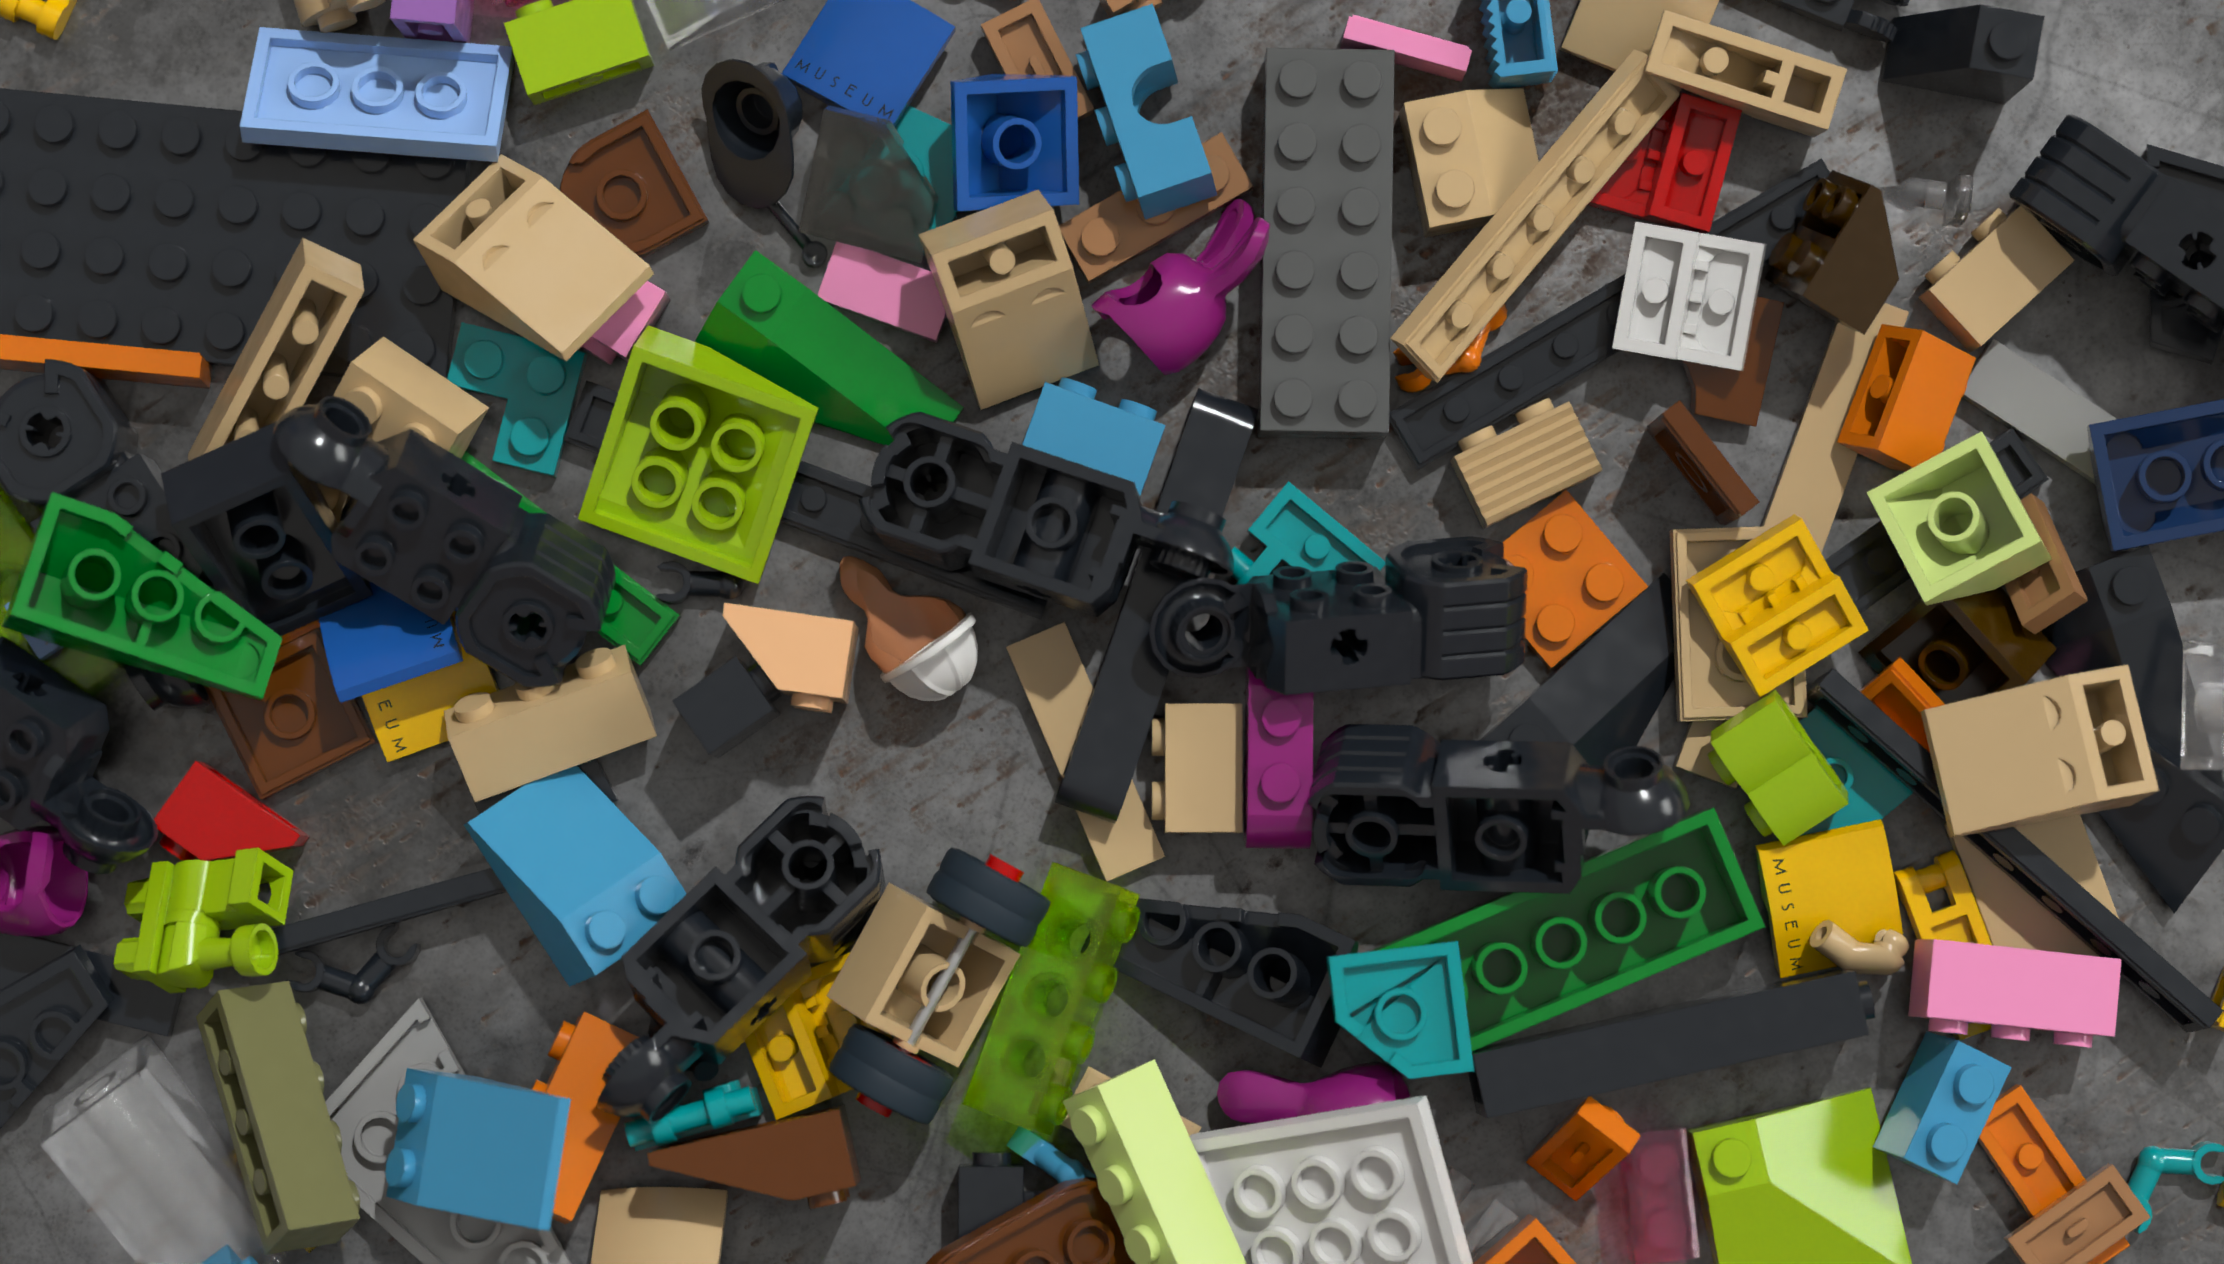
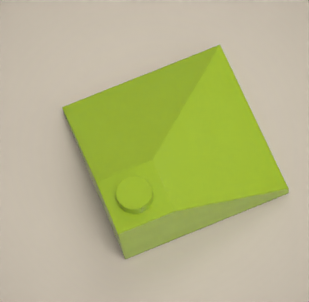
(698, 456)
(1799, 1185)

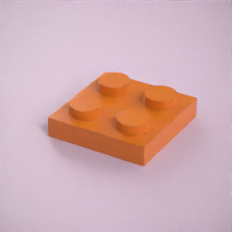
(1572, 578)

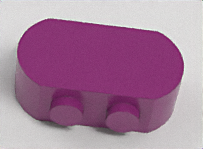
(1277, 767)

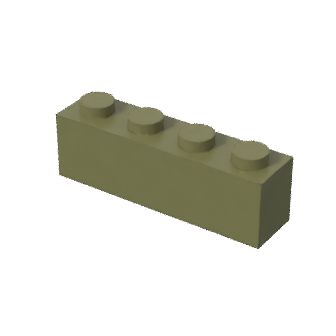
(278, 1117)

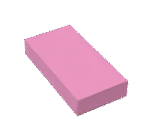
(1410, 47)
(883, 291)

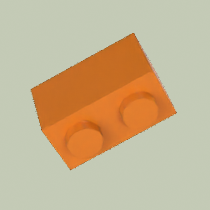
(1906, 398)

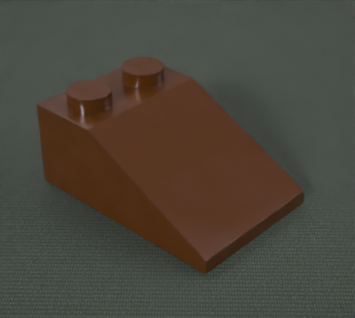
(780, 1158)

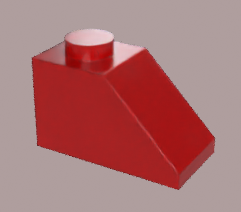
(215, 817)

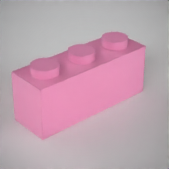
(2014, 991)

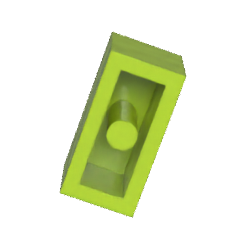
(576, 45)

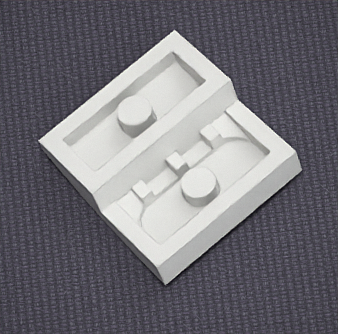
(1689, 296)

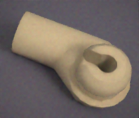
(1846, 952)

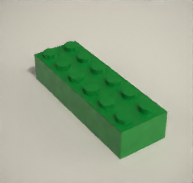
(1621, 923)

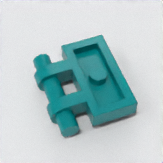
(1300, 536)
(719, 1108)

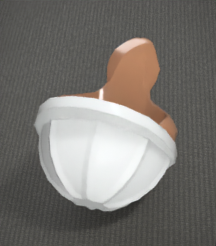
(915, 640)

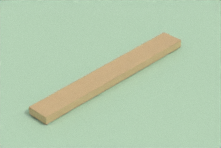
(1811, 476)

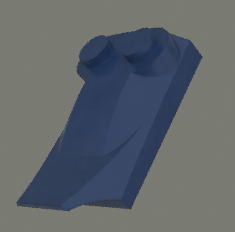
(2160, 475)

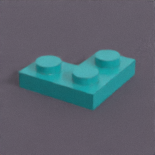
(537, 390)

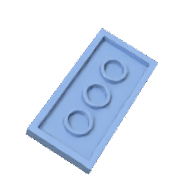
(377, 94)

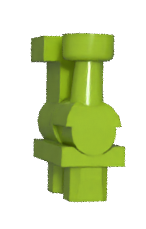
(188, 907)

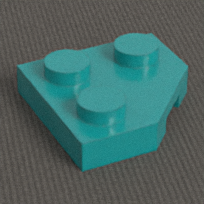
(1405, 1006)

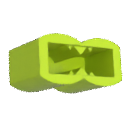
(1777, 768)

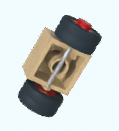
(929, 980)

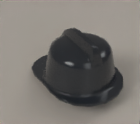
(751, 129)

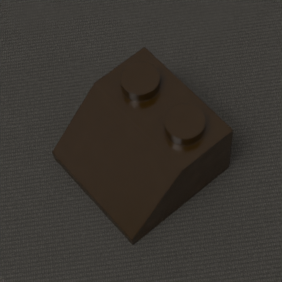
(1962, 645)

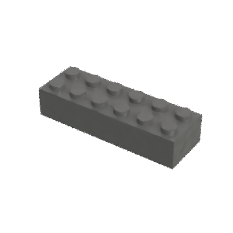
(1327, 243)

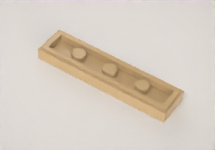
(1060, 699)

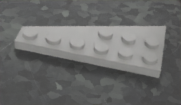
(368, 1127)

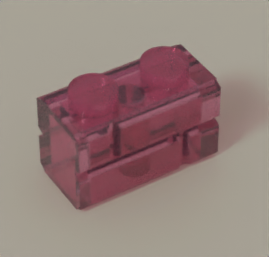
(1659, 1197)

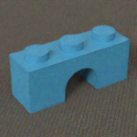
(1162, 161)

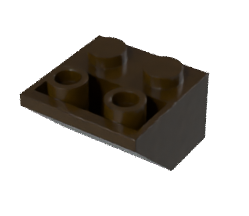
(1839, 253)

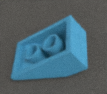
(576, 870)
(477, 1148)

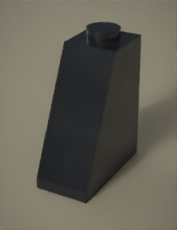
(1965, 52)

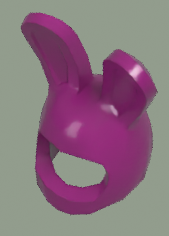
(1182, 300)
(38, 884)
(1264, 1097)

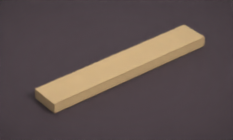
(1534, 217)

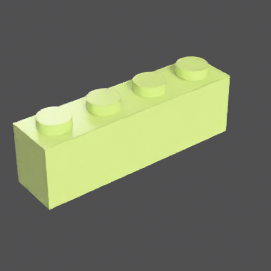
(1151, 1171)

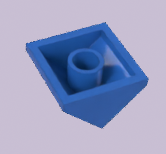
(1014, 139)

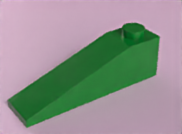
(817, 354)
(122, 599)

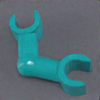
(2157, 1161)

